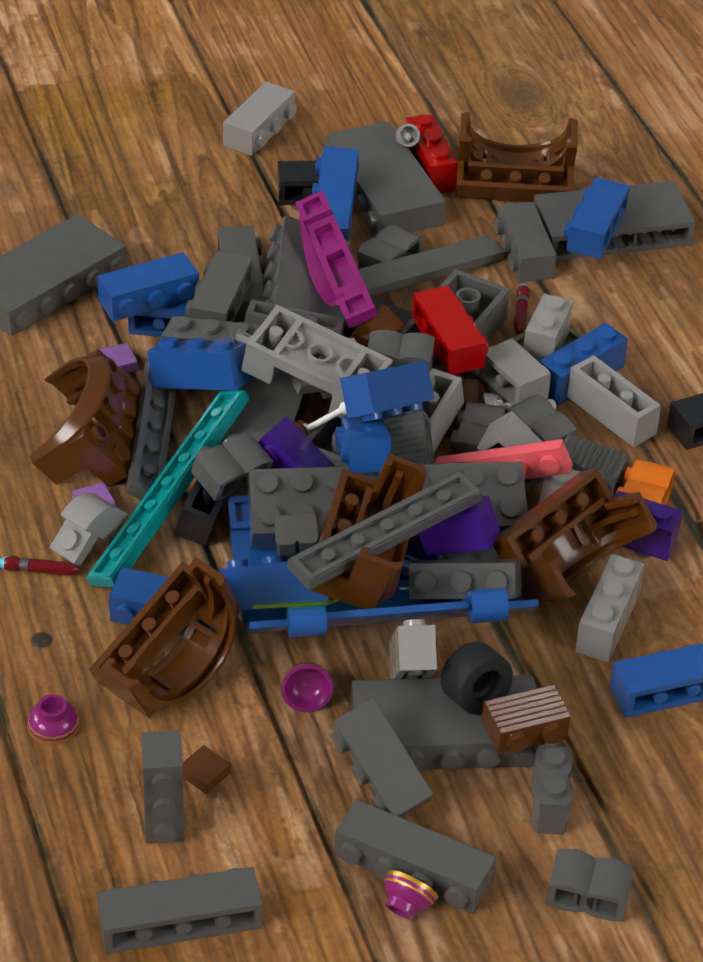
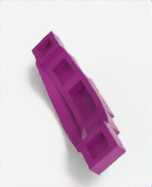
(331, 261)

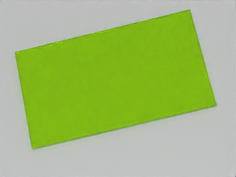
(294, 603)

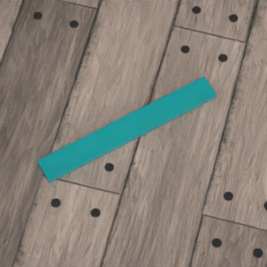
(166, 489)

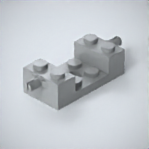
(290, 341)

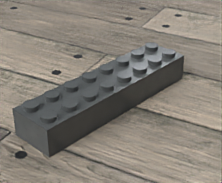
(311, 490)

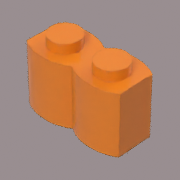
(650, 479)

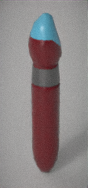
(521, 308)
(14, 563)

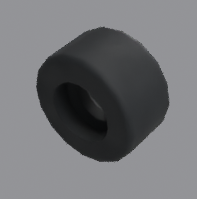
(475, 675)

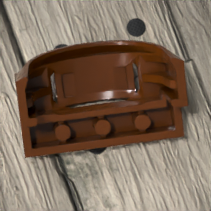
(514, 170)
(82, 443)
(354, 500)
(554, 546)
(186, 596)

